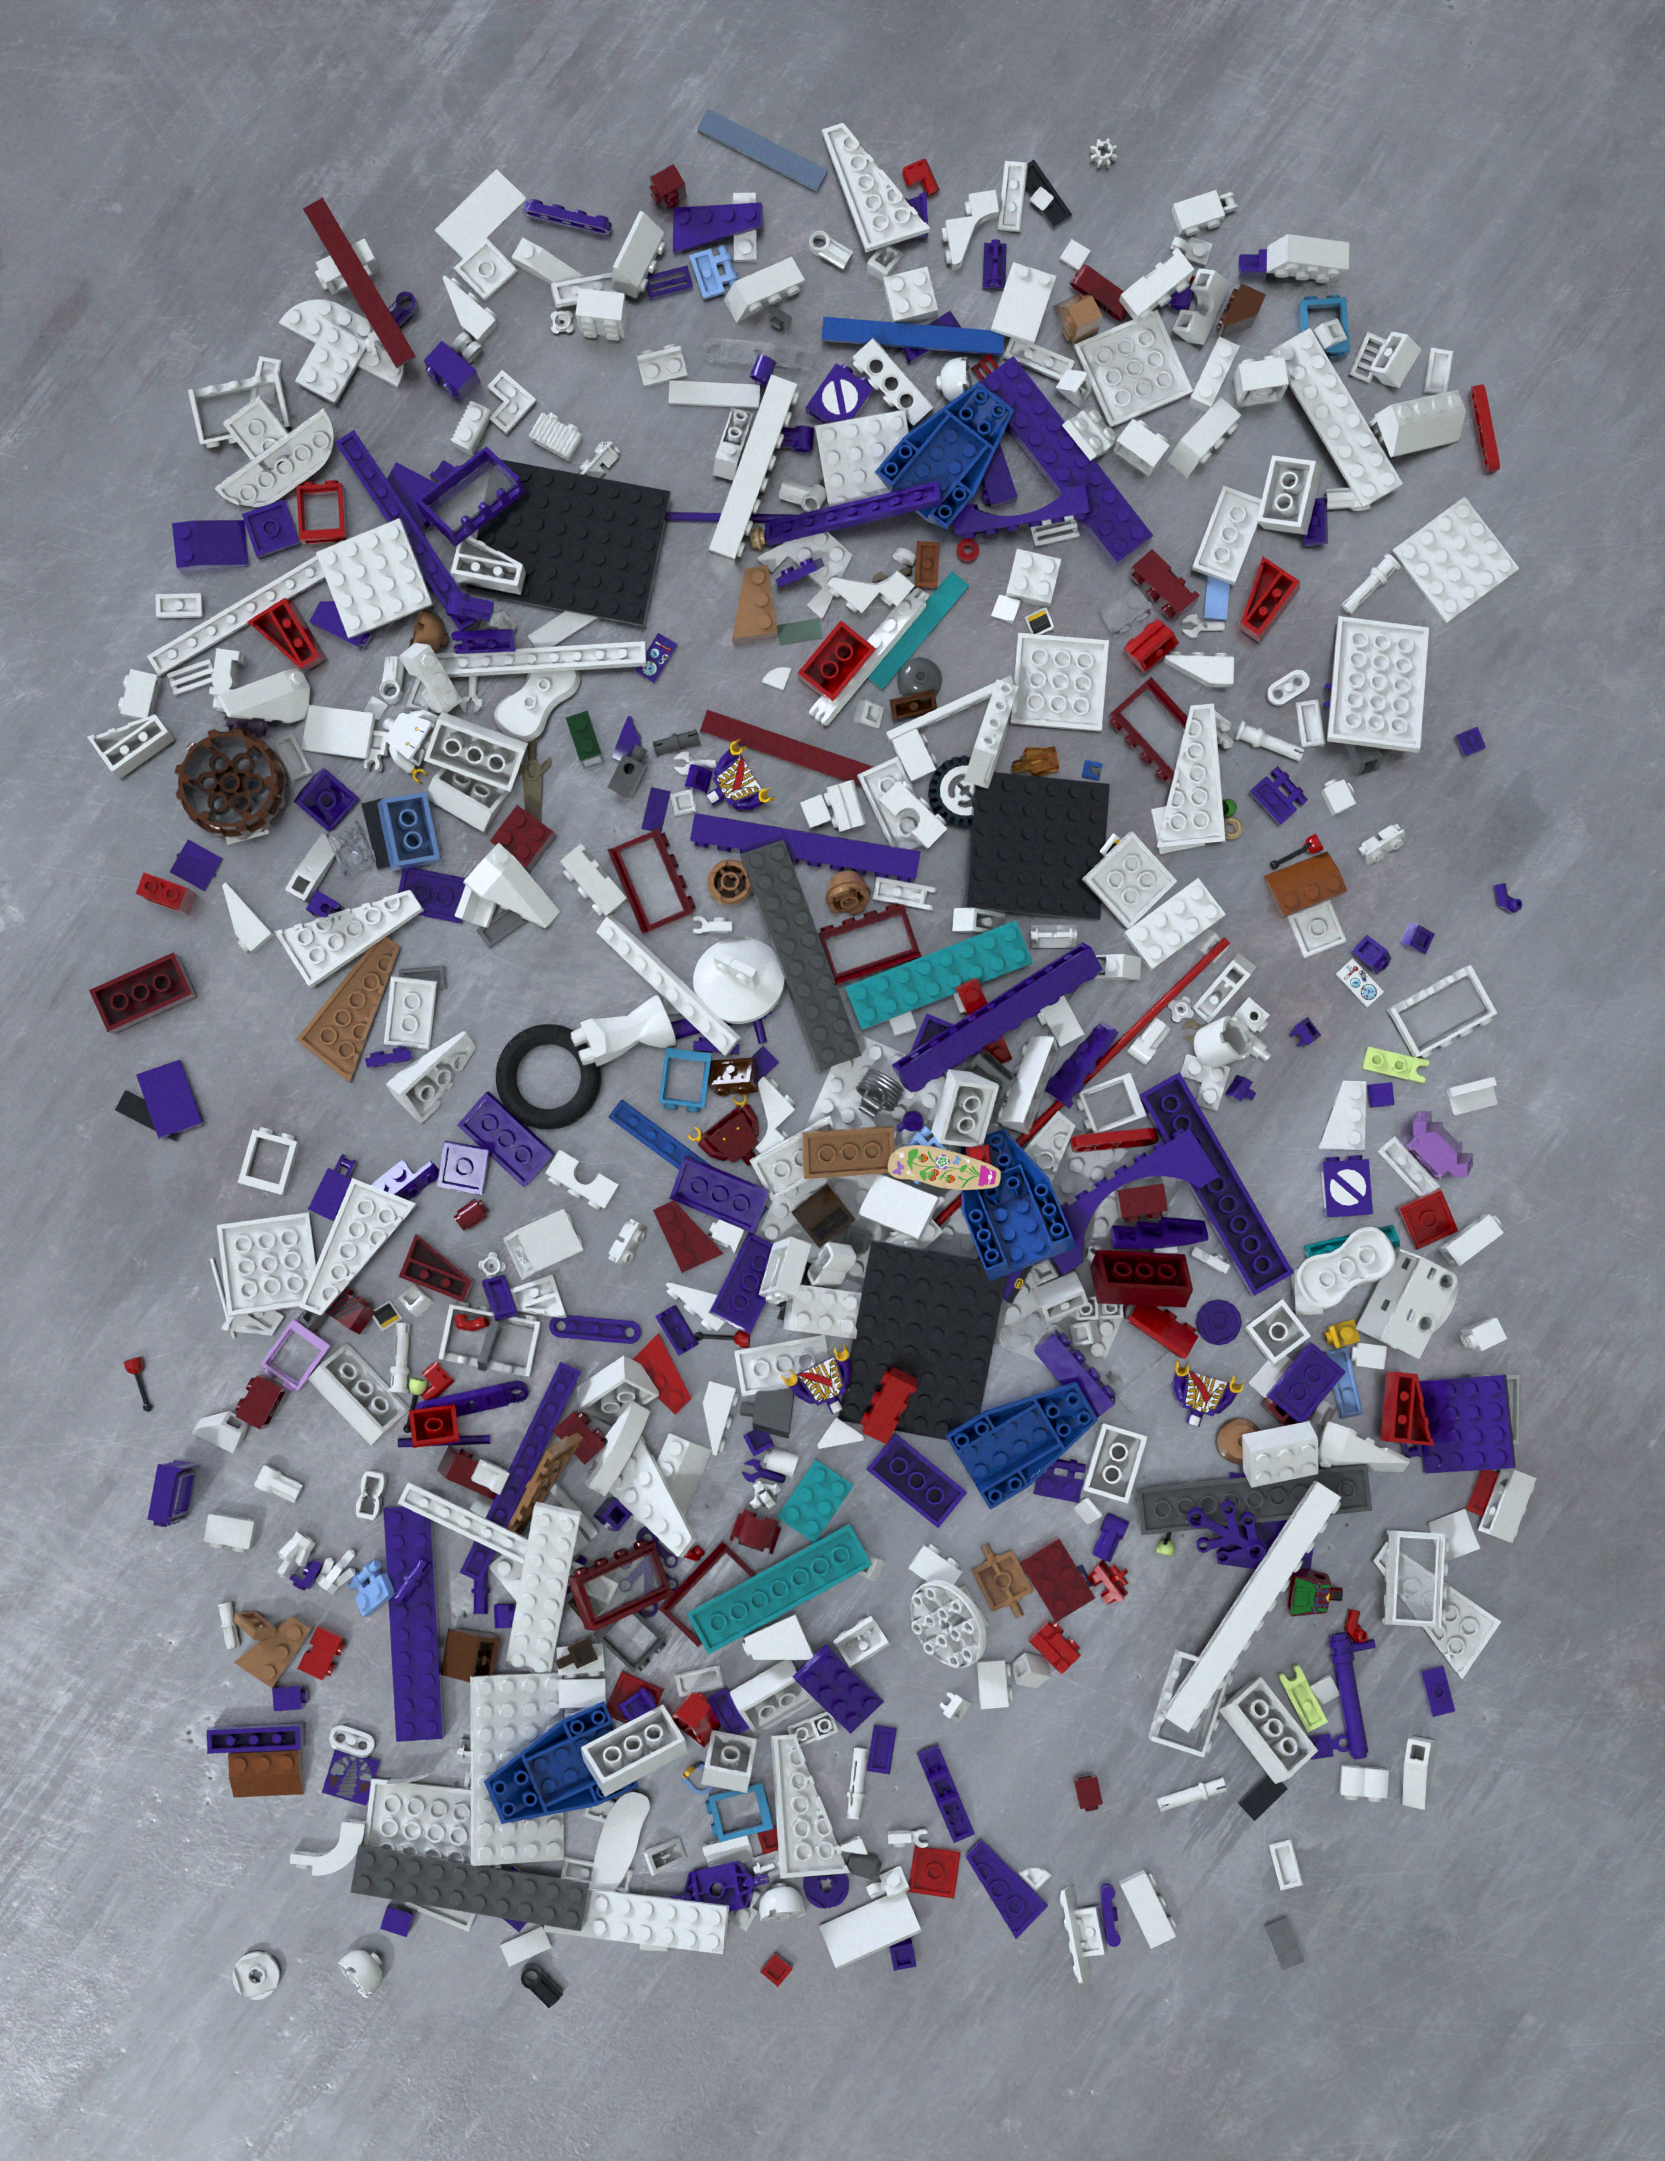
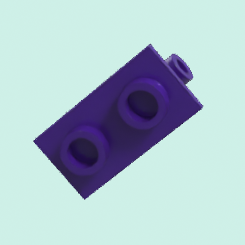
(994, 264)

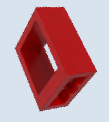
(323, 535)
(165, 893)

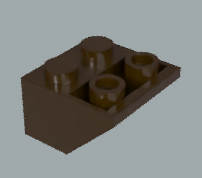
(823, 1216)

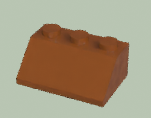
(1305, 884)
(266, 1773)

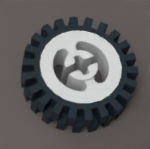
(939, 796)

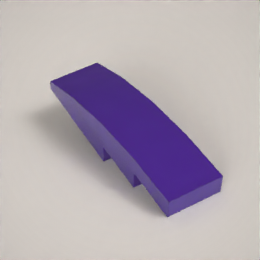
(1165, 1234)
(945, 1793)

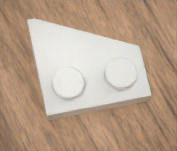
(257, 1323)

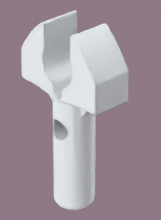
(1201, 626)
(471, 694)
(705, 763)

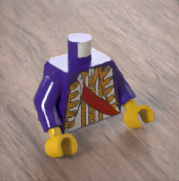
(736, 782)
(823, 1381)
(1202, 1393)

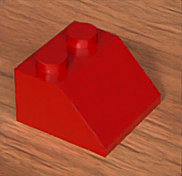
(434, 1426)

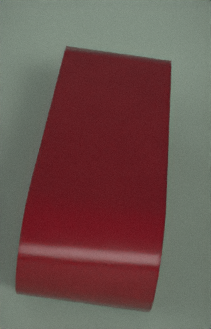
(1104, 292)

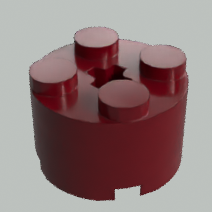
(755, 1532)

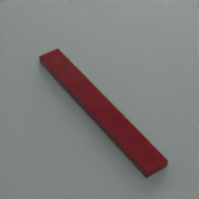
(359, 283)
(783, 747)

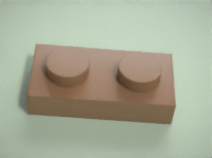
(254, 1625)

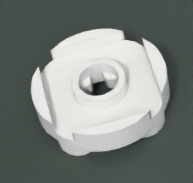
(250, 1987)

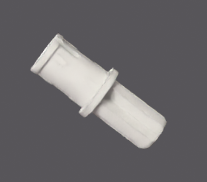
(228, 1625)

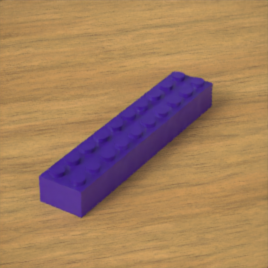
(1063, 463)
(1225, 1198)
(414, 1628)

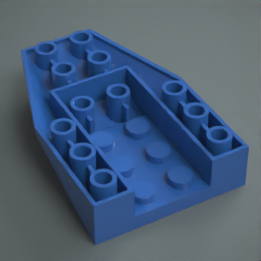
(1020, 1217)

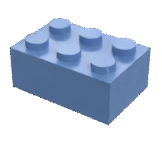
(408, 831)

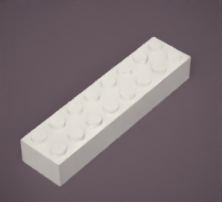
(753, 466)

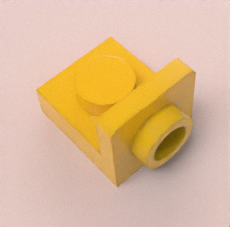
(1342, 1334)

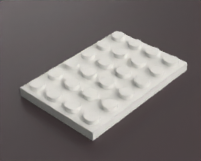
(1378, 684)
(420, 1819)

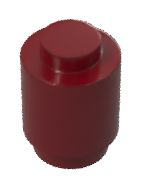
(471, 1214)

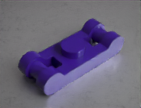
(1109, 1914)

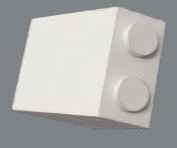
(543, 1243)
(779, 1641)

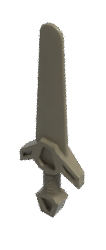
(532, 780)

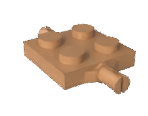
(1002, 1580)

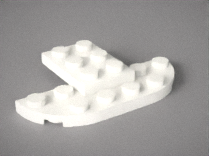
(337, 348)
(278, 457)

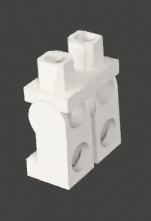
(225, 674)

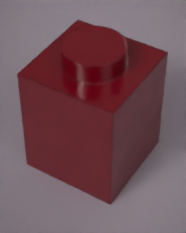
(1088, 1792)

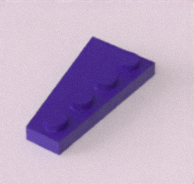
(710, 223)
(1082, 1062)
(1009, 1892)

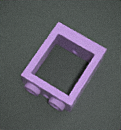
(315, 1339)

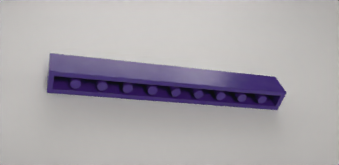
(807, 846)
(997, 1017)

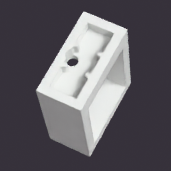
(331, 277)
(1131, 1093)
(287, 1139)
(1471, 1240)
(784, 1270)

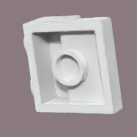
(1090, 433)

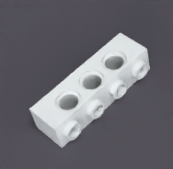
(873, 351)

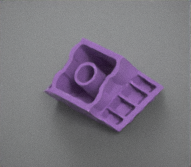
(1438, 1148)

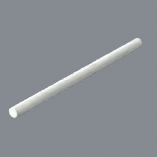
(221, 1292)

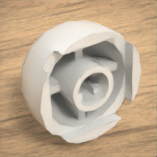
(954, 378)
(780, 1904)
(362, 1970)

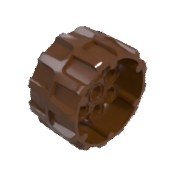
(211, 745)

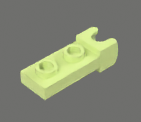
(1394, 1064)
(1303, 1699)

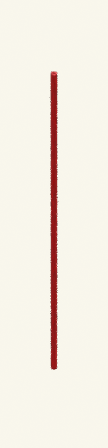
(1110, 1054)

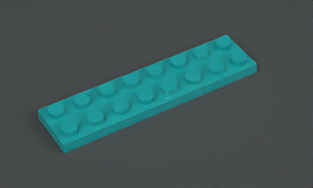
(938, 974)
(779, 1589)

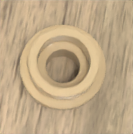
(758, 538)
(1238, 828)

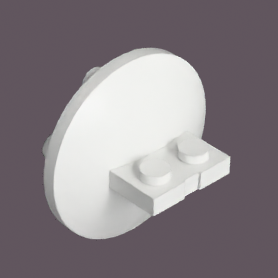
(739, 979)
(950, 1621)

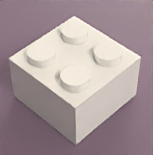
(910, 296)
(1141, 447)
(1033, 578)
(1277, 1332)
(729, 1761)

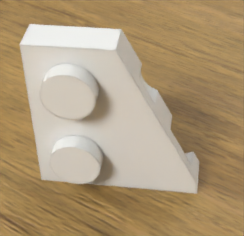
(539, 1298)

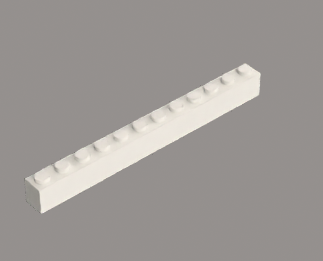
(1251, 1606)

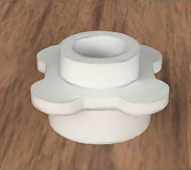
(566, 317)
(1178, 1015)
(491, 1259)

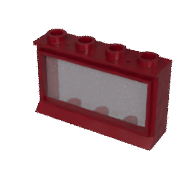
(1152, 726)
(652, 882)
(869, 944)
(711, 1578)
(619, 1585)

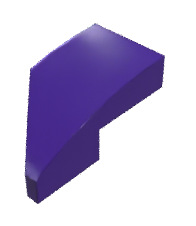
(627, 740)

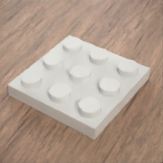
(1129, 880)

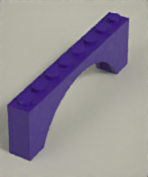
(409, 488)
(1179, 1158)

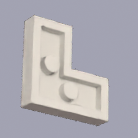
(515, 402)
(1211, 1080)

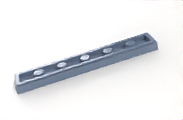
(762, 150)

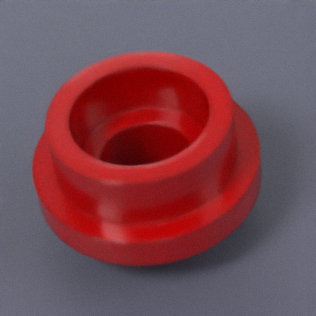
(967, 556)

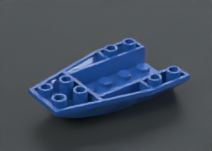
(949, 449)
(1020, 1440)
(551, 1772)

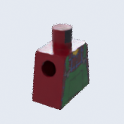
(1311, 1593)

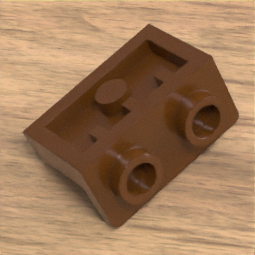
(733, 1076)

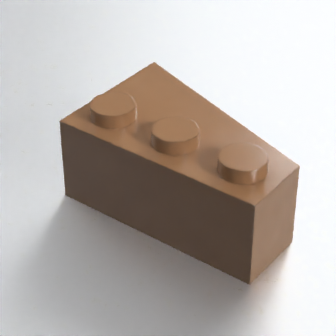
(1079, 317)
(755, 609)
(273, 1656)

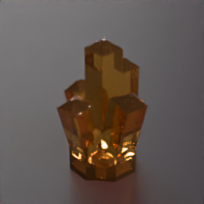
(1038, 760)

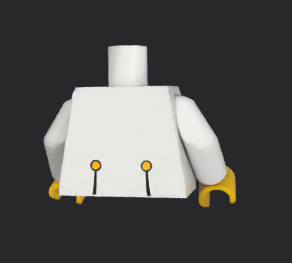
(410, 738)

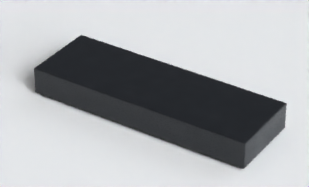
(1056, 211)
(375, 833)
(136, 1109)

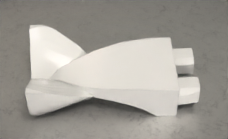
(616, 1035)

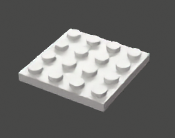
(1133, 369)
(854, 451)
(1455, 560)
(374, 578)
(1060, 682)
(266, 1263)

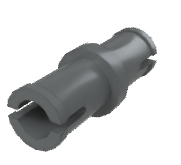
(676, 742)

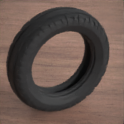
(507, 1086)

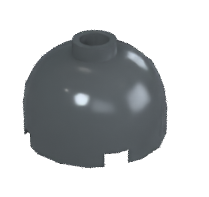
(919, 676)

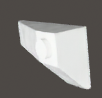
(272, 698)
(426, 1079)
(1341, 1447)

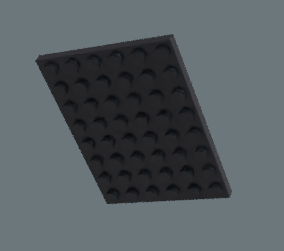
(582, 543)
(931, 1320)

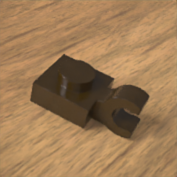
(580, 1654)

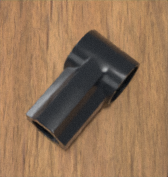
(542, 1986)

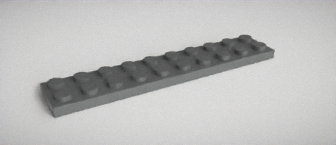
(800, 955)
(1166, 1507)
(469, 1887)

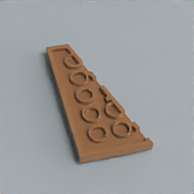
(345, 1019)
(546, 1475)

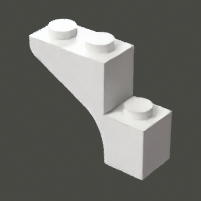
(959, 231)
(861, 593)
(777, 1110)

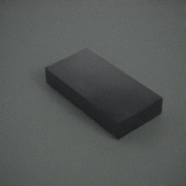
(1262, 1797)

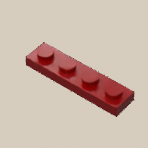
(973, 999)

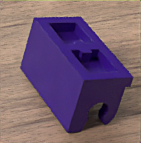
(321, 905)
(677, 1330)

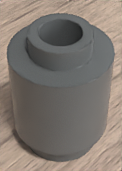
(864, 1865)

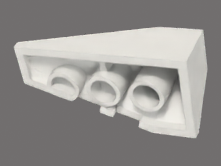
(508, 884)

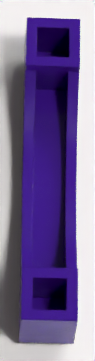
(1073, 502)

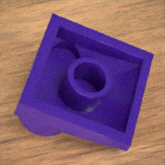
(325, 799)

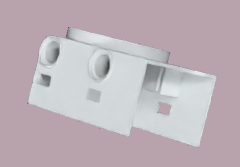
(1417, 1305)

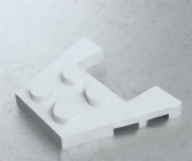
(824, 546)

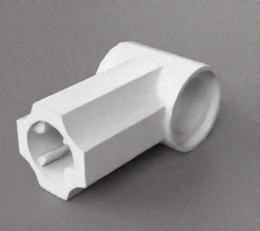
(832, 251)
(809, 498)
(1343, 498)
(392, 677)
(1145, 1046)
(274, 1482)

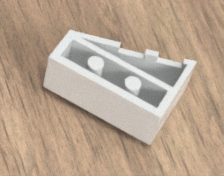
(593, 881)

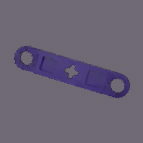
(483, 1398)

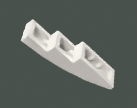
(620, 1445)

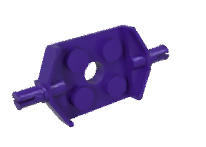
(733, 1877)

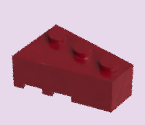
(1163, 585)
(686, 1239)
(434, 1271)

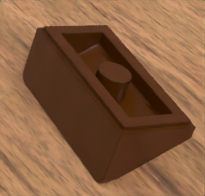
(910, 705)

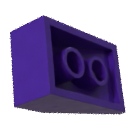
(210, 545)

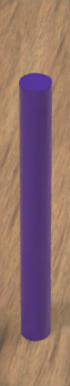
(464, 1440)

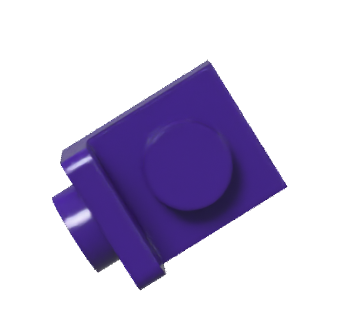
(1372, 954)
(311, 1571)
(903, 1955)

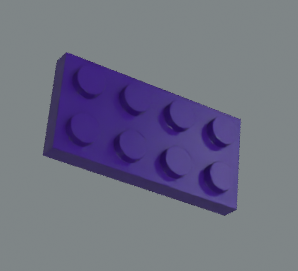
(507, 1138)
(719, 1194)
(739, 1296)
(838, 1689)

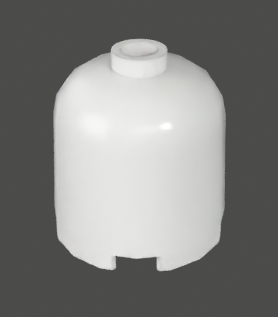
(1222, 1042)

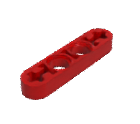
(1485, 428)
(1114, 1140)

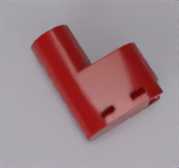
(919, 173)
(439, 1380)

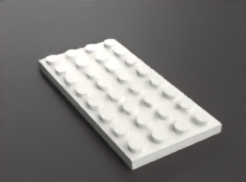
(504, 1720)

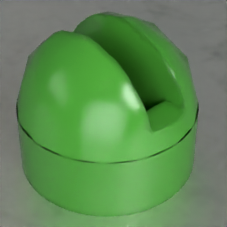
(1229, 807)

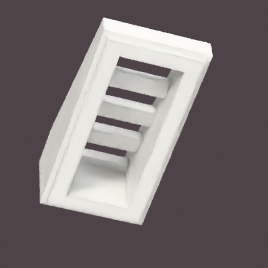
(1368, 337)

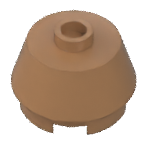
(729, 882)
(847, 893)
(1230, 1438)

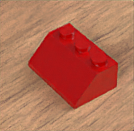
(836, 661)
(1163, 1329)

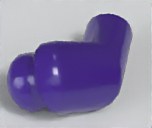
(1505, 901)

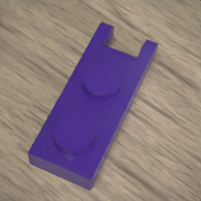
(484, 641)

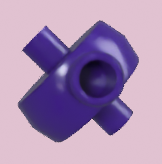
(911, 1121)

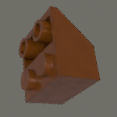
(1242, 311)
(469, 1654)

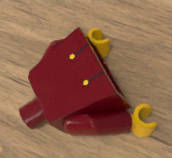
(731, 1136)

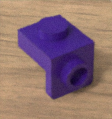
(637, 1705)

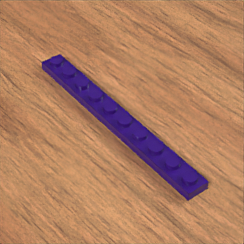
(393, 509)
(524, 1464)

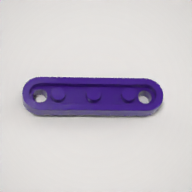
(576, 219)
(595, 1329)

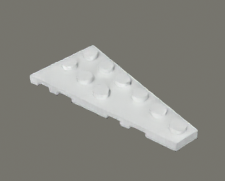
(1195, 794)
(334, 941)
(360, 1229)
(1465, 1626)

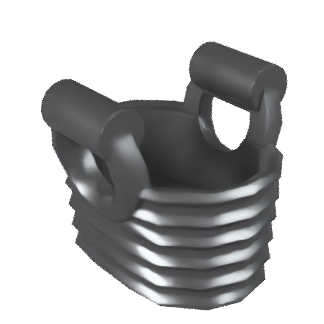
(882, 1088)

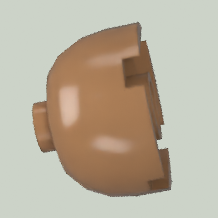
(429, 630)

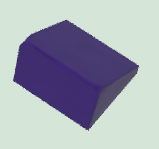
(1417, 938)
(1380, 1095)

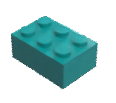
(815, 1500)

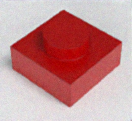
(980, 1153)
(776, 1969)

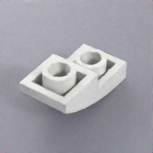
(1100, 1311)
(813, 1728)

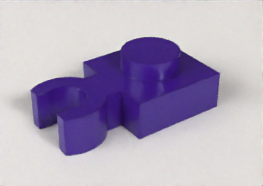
(1326, 1745)

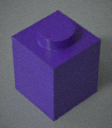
(612, 1514)
(289, 1697)

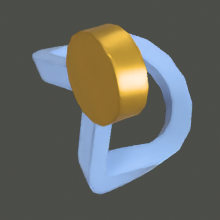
(686, 1782)

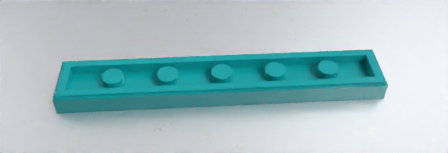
(936, 608)

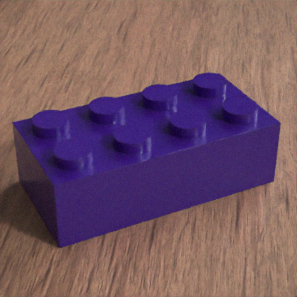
(916, 1480)

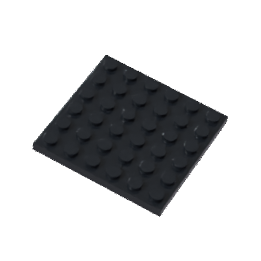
(1036, 845)

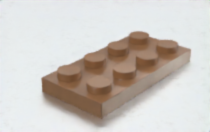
(847, 1152)

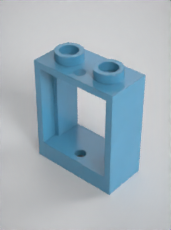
(1309, 302)
(685, 1055)
(764, 1808)

